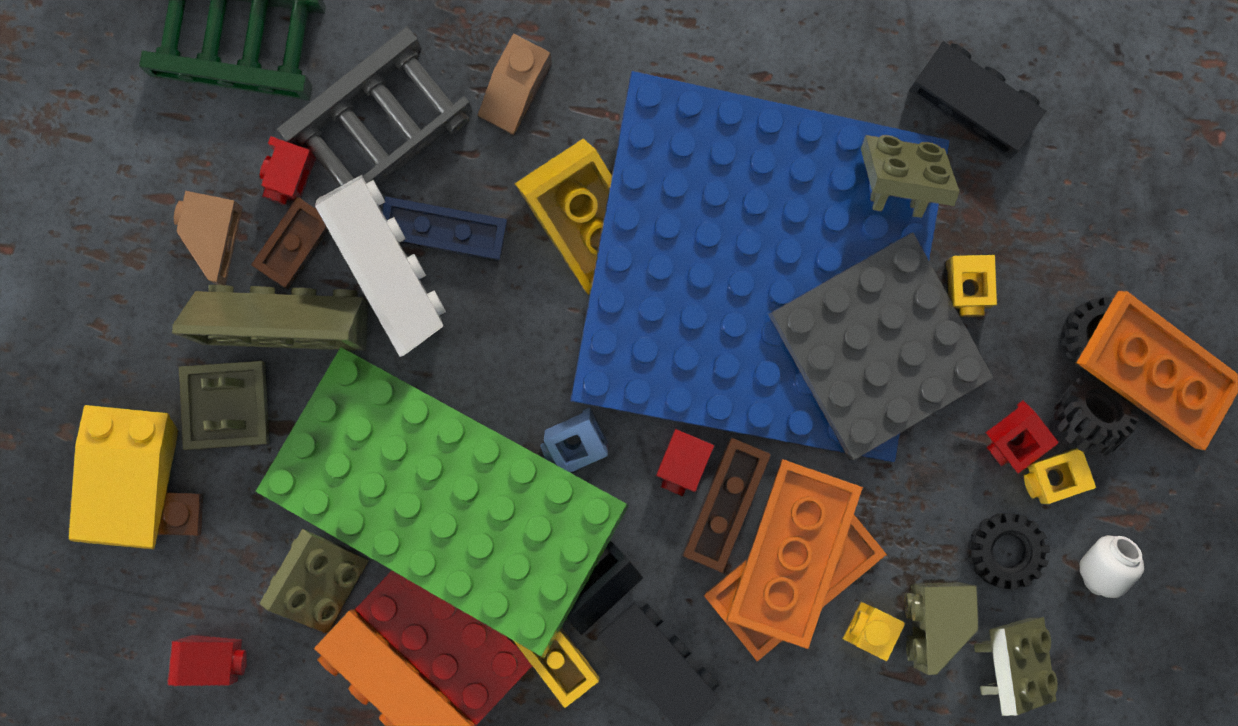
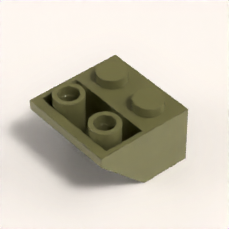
(942, 622)

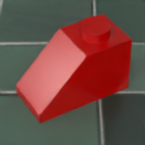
(206, 661)

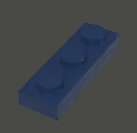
(448, 228)

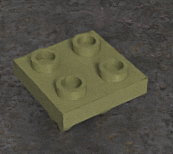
(909, 172)
(224, 405)
(313, 581)
(1021, 666)

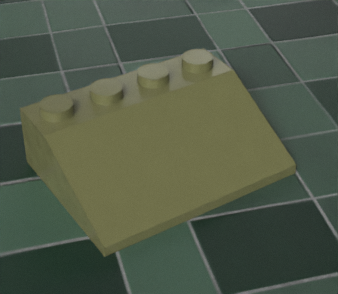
(275, 319)

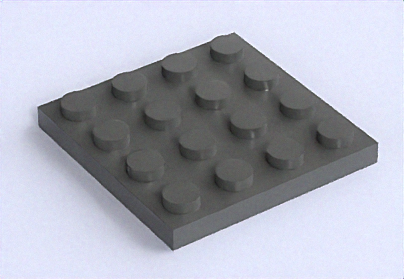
(880, 346)

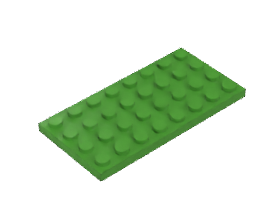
(443, 501)

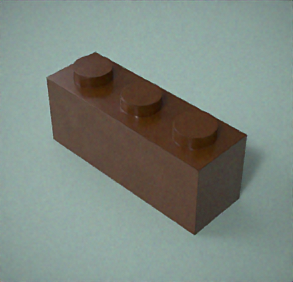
(726, 504)

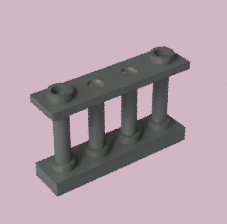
(368, 79)

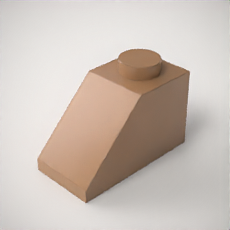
(514, 83)
(209, 232)

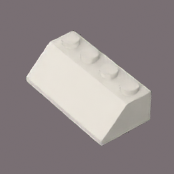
(380, 264)

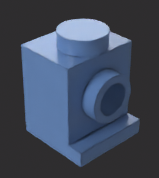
(570, 457)

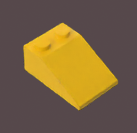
(570, 204)
(120, 476)

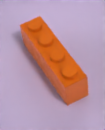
(385, 676)

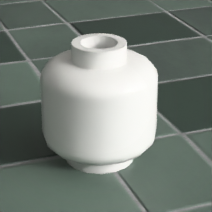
(1112, 566)

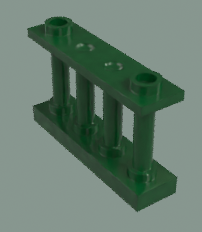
(248, 73)

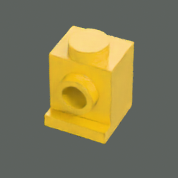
(982, 274)
(1073, 474)
(873, 631)

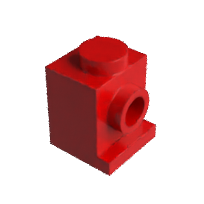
(285, 171)
(1031, 443)

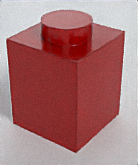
(683, 463)

